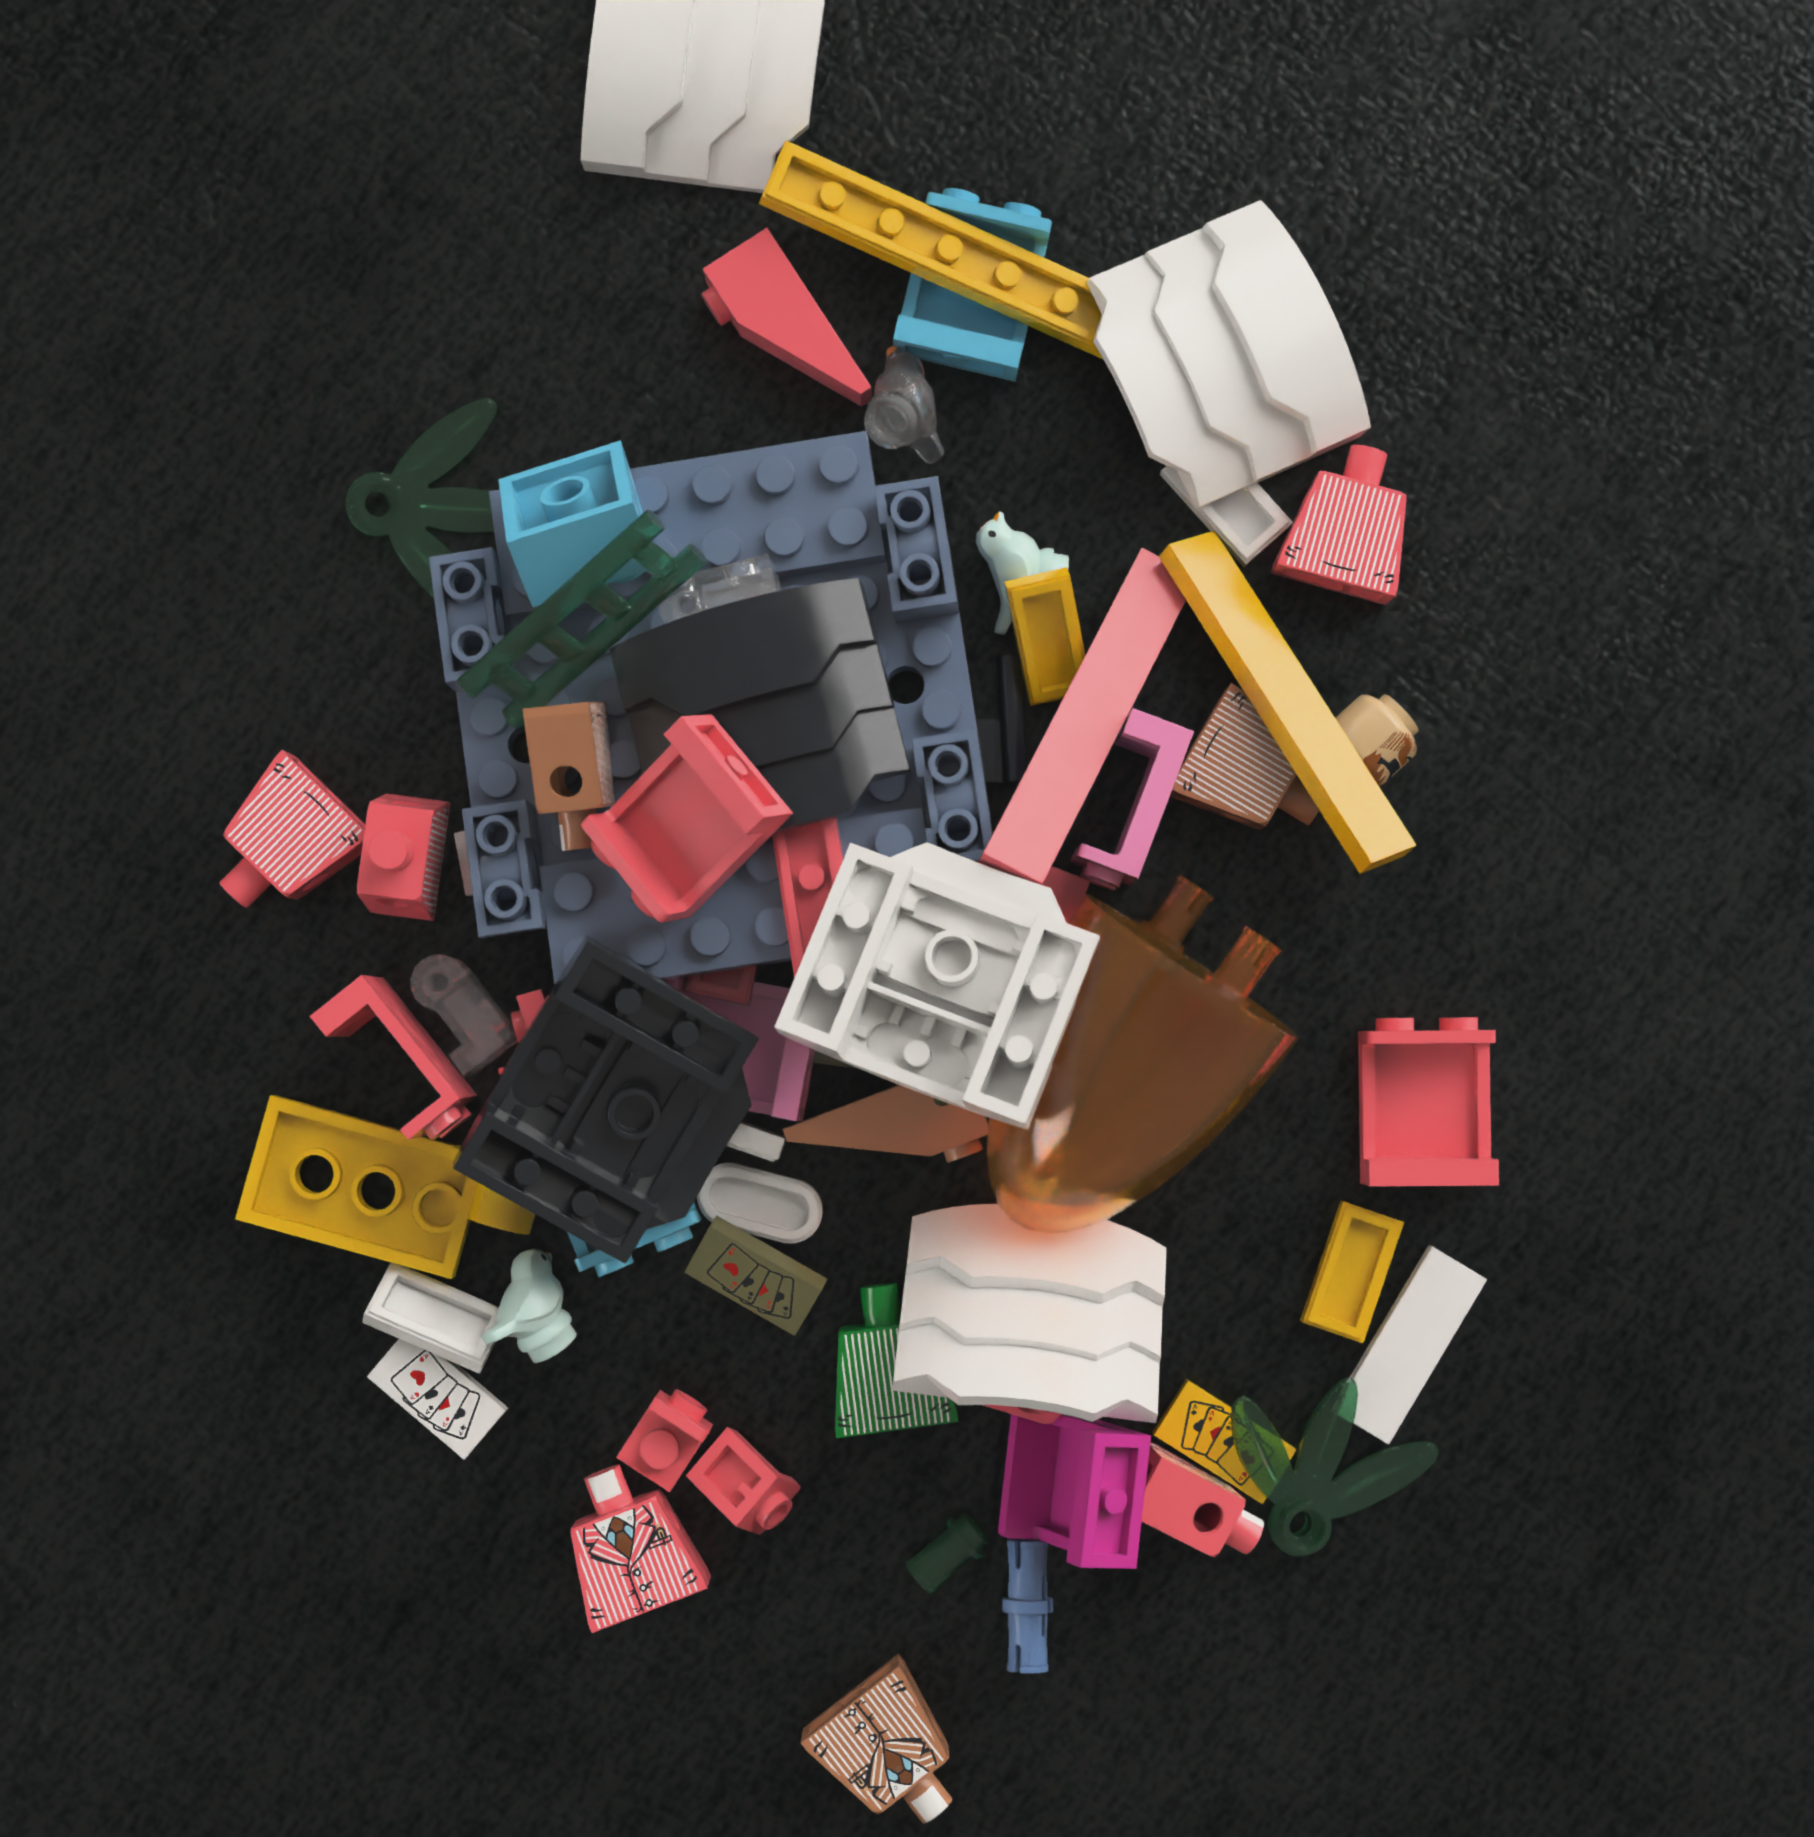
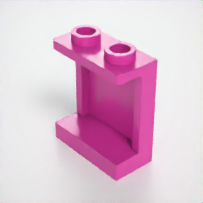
(1076, 1488)

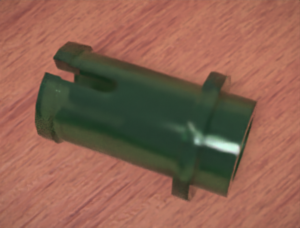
(948, 1553)

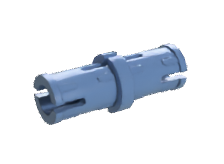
(1027, 1606)

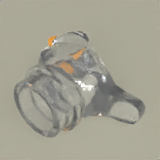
(904, 408)

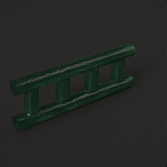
(588, 586)

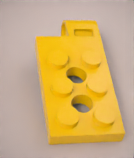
(431, 1201)

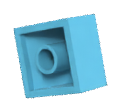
(567, 515)

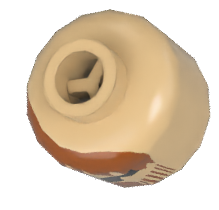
(1379, 734)

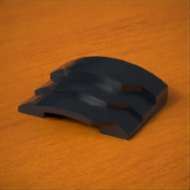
(787, 680)
(611, 1104)

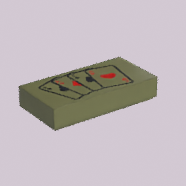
(755, 1275)

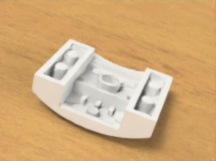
(698, 88)
(1228, 354)
(940, 979)
(1031, 1315)

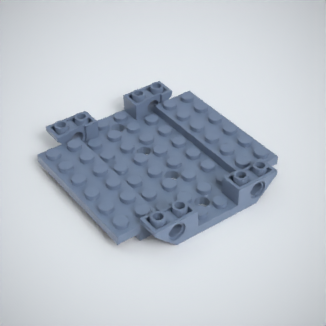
(819, 523)

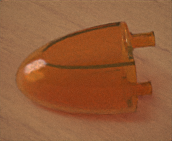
(1143, 1071)

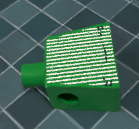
(867, 1372)

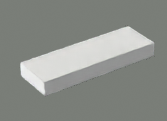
(1412, 1341)

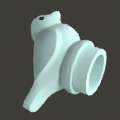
(1010, 557)
(533, 1309)

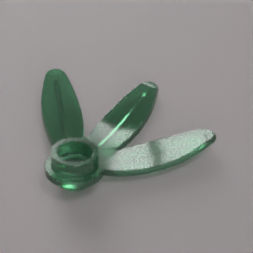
(414, 505)
(1318, 1456)

